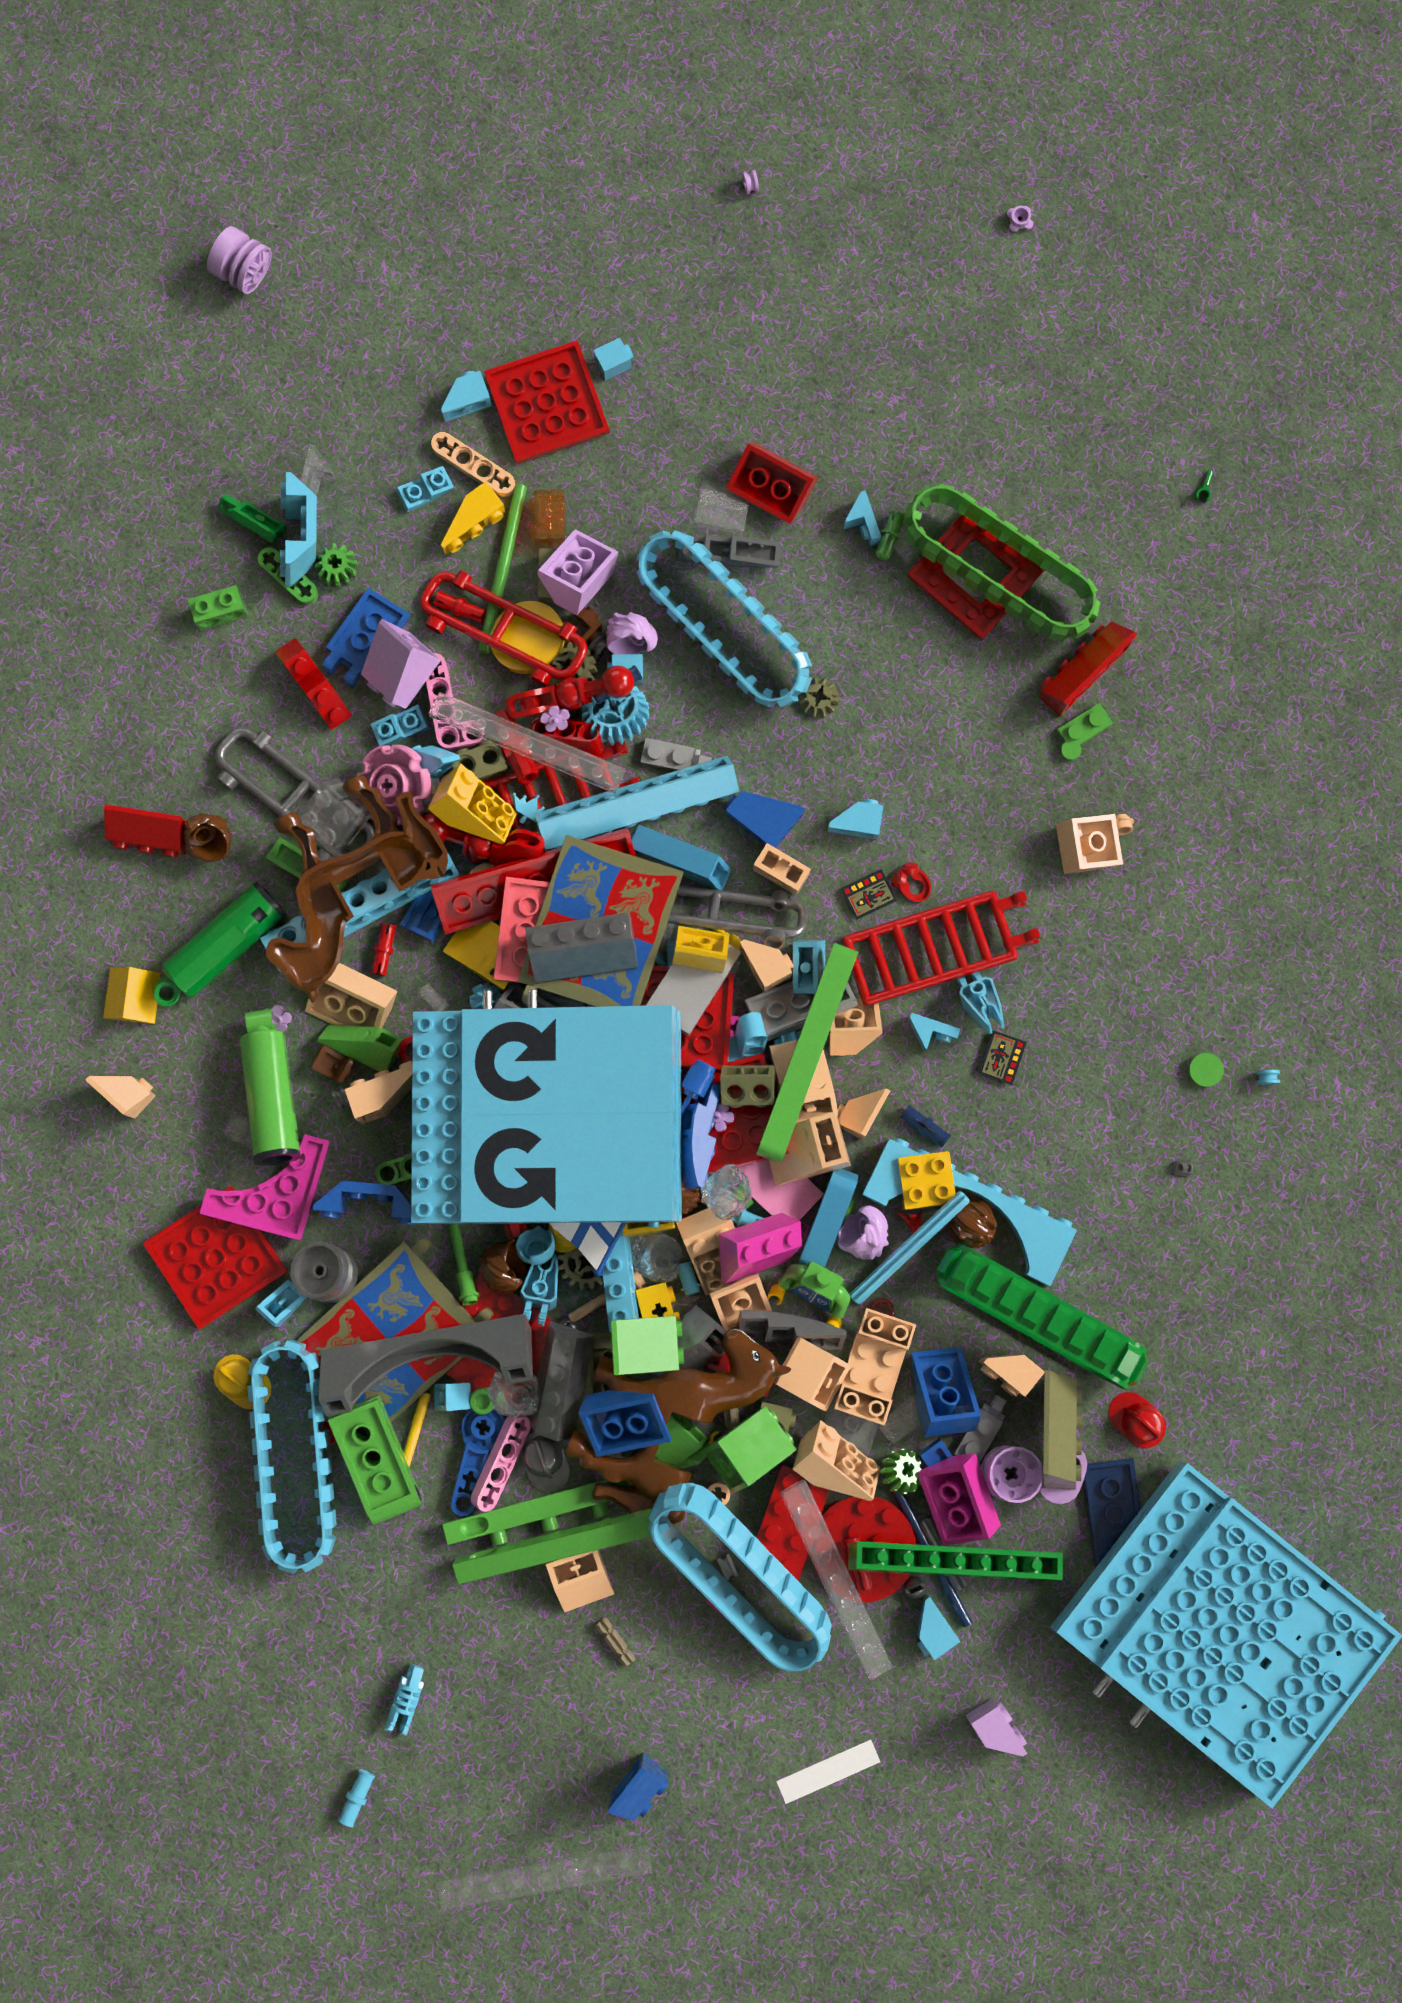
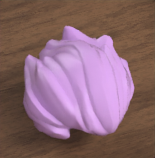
(630, 634)
(864, 1233)

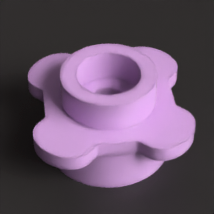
(1023, 212)

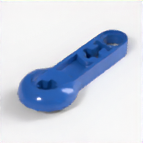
(476, 1452)

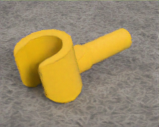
(733, 939)

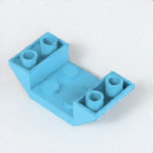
(299, 505)

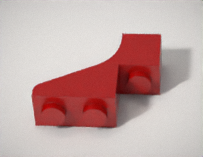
(313, 683)

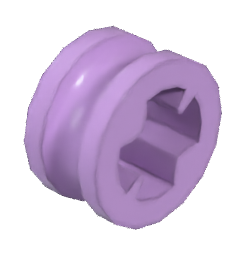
(750, 182)

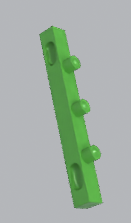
(540, 1508)
(552, 1546)

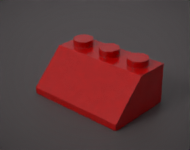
(771, 482)
(144, 830)

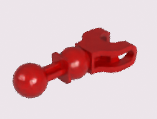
(572, 693)
(514, 848)

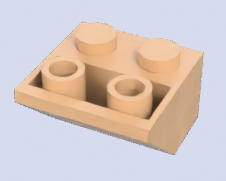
(1015, 1372)
(813, 1374)
(579, 1579)

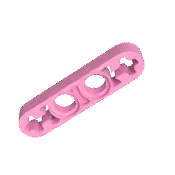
(504, 1463)

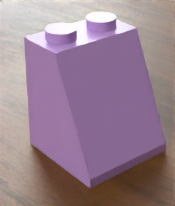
(397, 664)

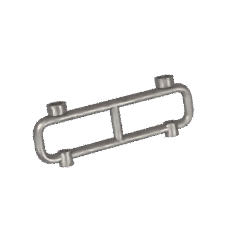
(232, 776)
(773, 935)

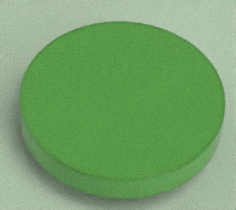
(1206, 1070)

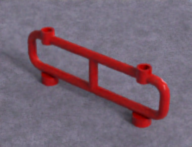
(542, 671)

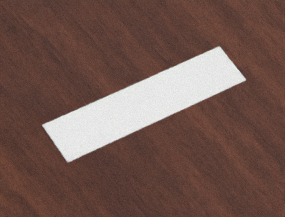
(828, 1771)

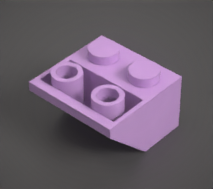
(994, 1730)

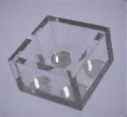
(333, 821)

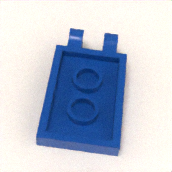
(355, 635)

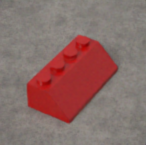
(1086, 667)

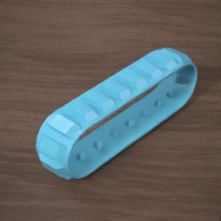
(647, 576)
(263, 1470)
(706, 1578)

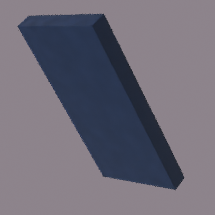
(1110, 1502)

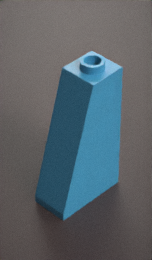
(695, 862)

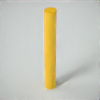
(416, 1426)

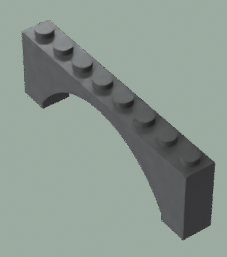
(353, 1368)

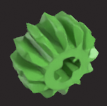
(344, 569)
(901, 1461)

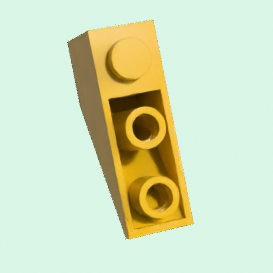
(475, 513)

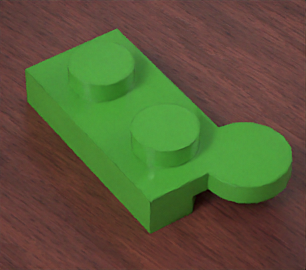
(1081, 730)

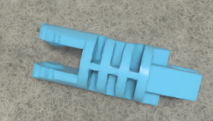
(406, 1699)

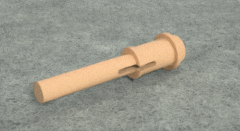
(600, 1301)

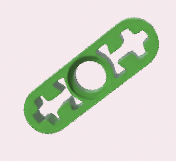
(296, 593)

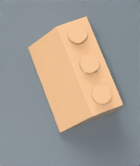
(352, 999)

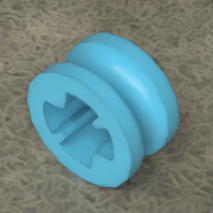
(1268, 1077)

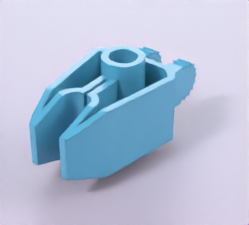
(981, 1001)
(540, 1290)

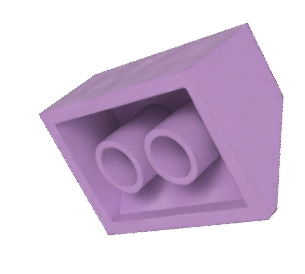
(577, 571)

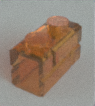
(549, 517)

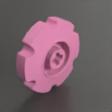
(395, 772)

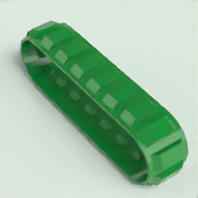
(1042, 1316)

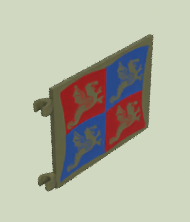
(600, 883)
(389, 1303)

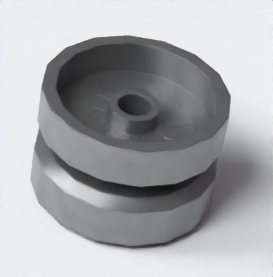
(324, 1272)

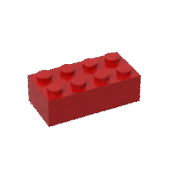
(777, 1527)

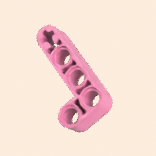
(443, 729)

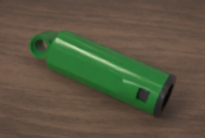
(218, 944)

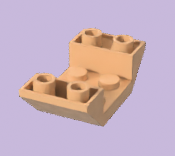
(874, 1366)

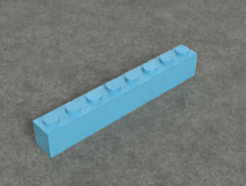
(638, 802)

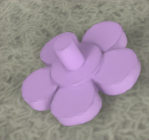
(555, 718)
(279, 1019)
(721, 1116)

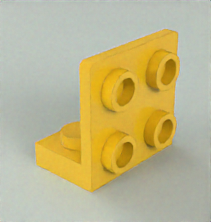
(926, 1180)

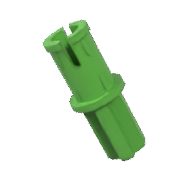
(890, 535)

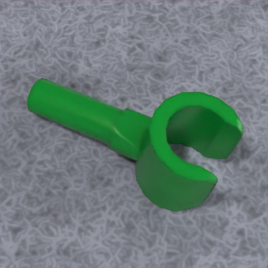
(1205, 486)

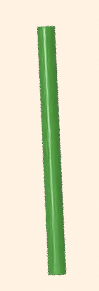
(504, 561)

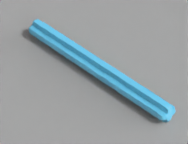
(909, 1247)

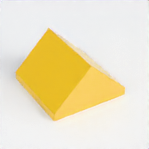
(701, 949)
(131, 995)

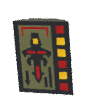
(868, 894)
(1002, 1057)

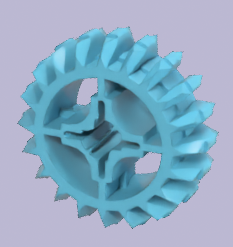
(617, 717)

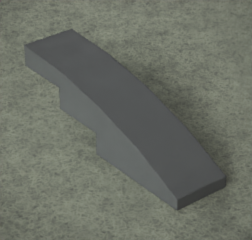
(736, 551)
(787, 1328)

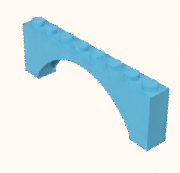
(1040, 1236)

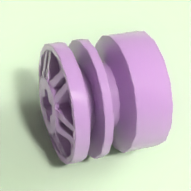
(239, 260)
(1024, 1466)

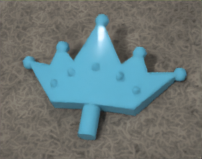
(527, 808)

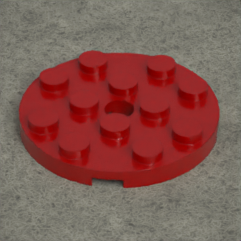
(872, 1522)

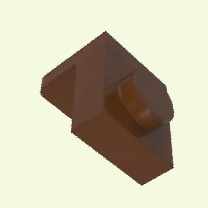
(588, 618)
(332, 1064)

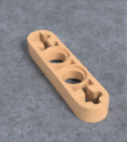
(471, 467)

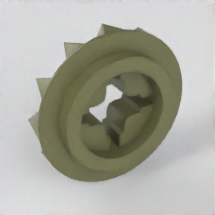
(826, 706)

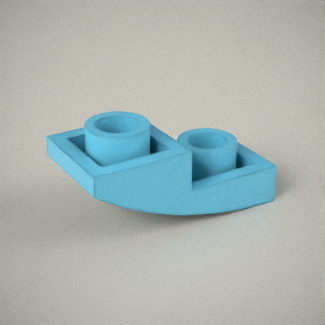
(425, 490)
(400, 726)

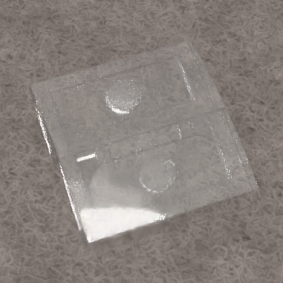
(721, 508)

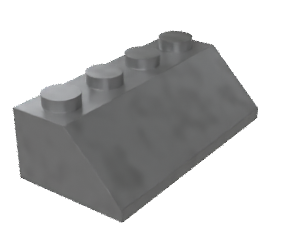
(581, 947)
(561, 1381)

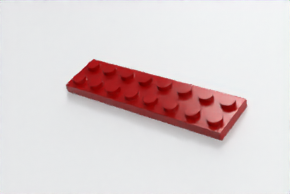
(479, 895)

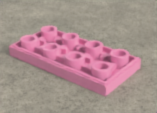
(791, 1198)

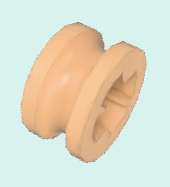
(724, 1488)

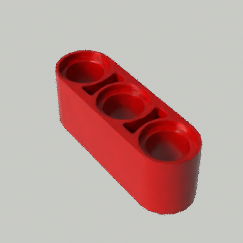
(576, 735)

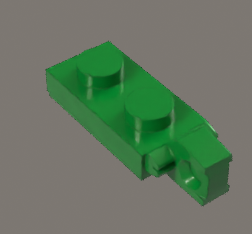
(252, 518)

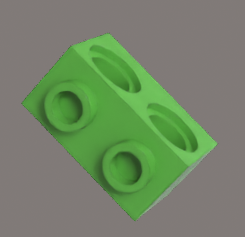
(218, 607)

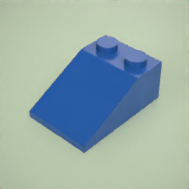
(944, 1392)
(622, 1421)
(638, 1788)

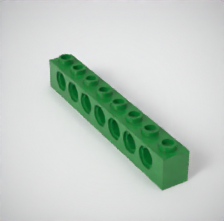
(955, 1561)

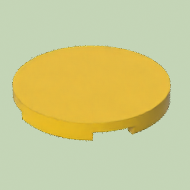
(530, 638)

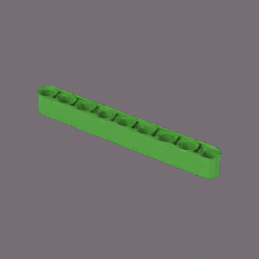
(807, 1053)

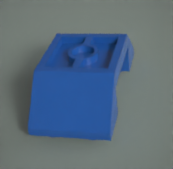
(336, 1200)

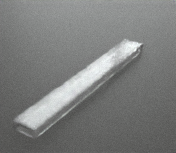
(527, 742)
(836, 1579)
(544, 1877)

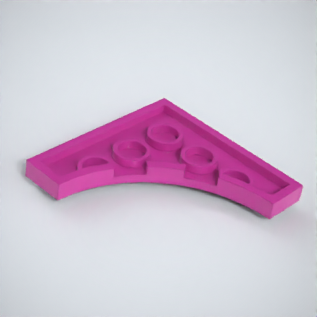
(278, 1204)

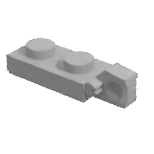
(670, 755)
(986, 1429)

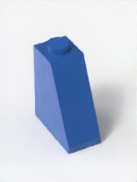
(763, 817)

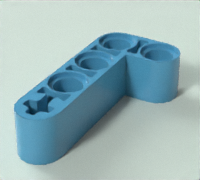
(829, 1217)

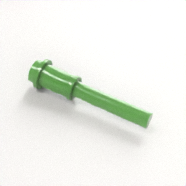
(464, 1276)

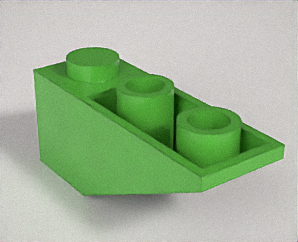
(364, 1044)

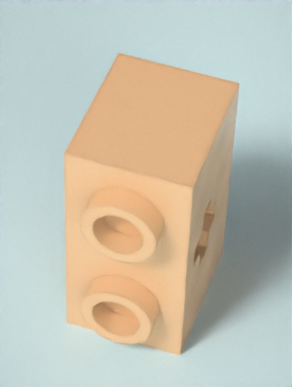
(781, 869)

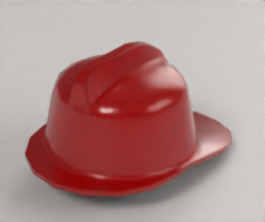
(1137, 1419)

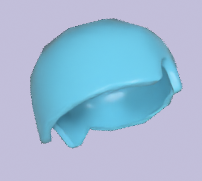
(535, 1246)

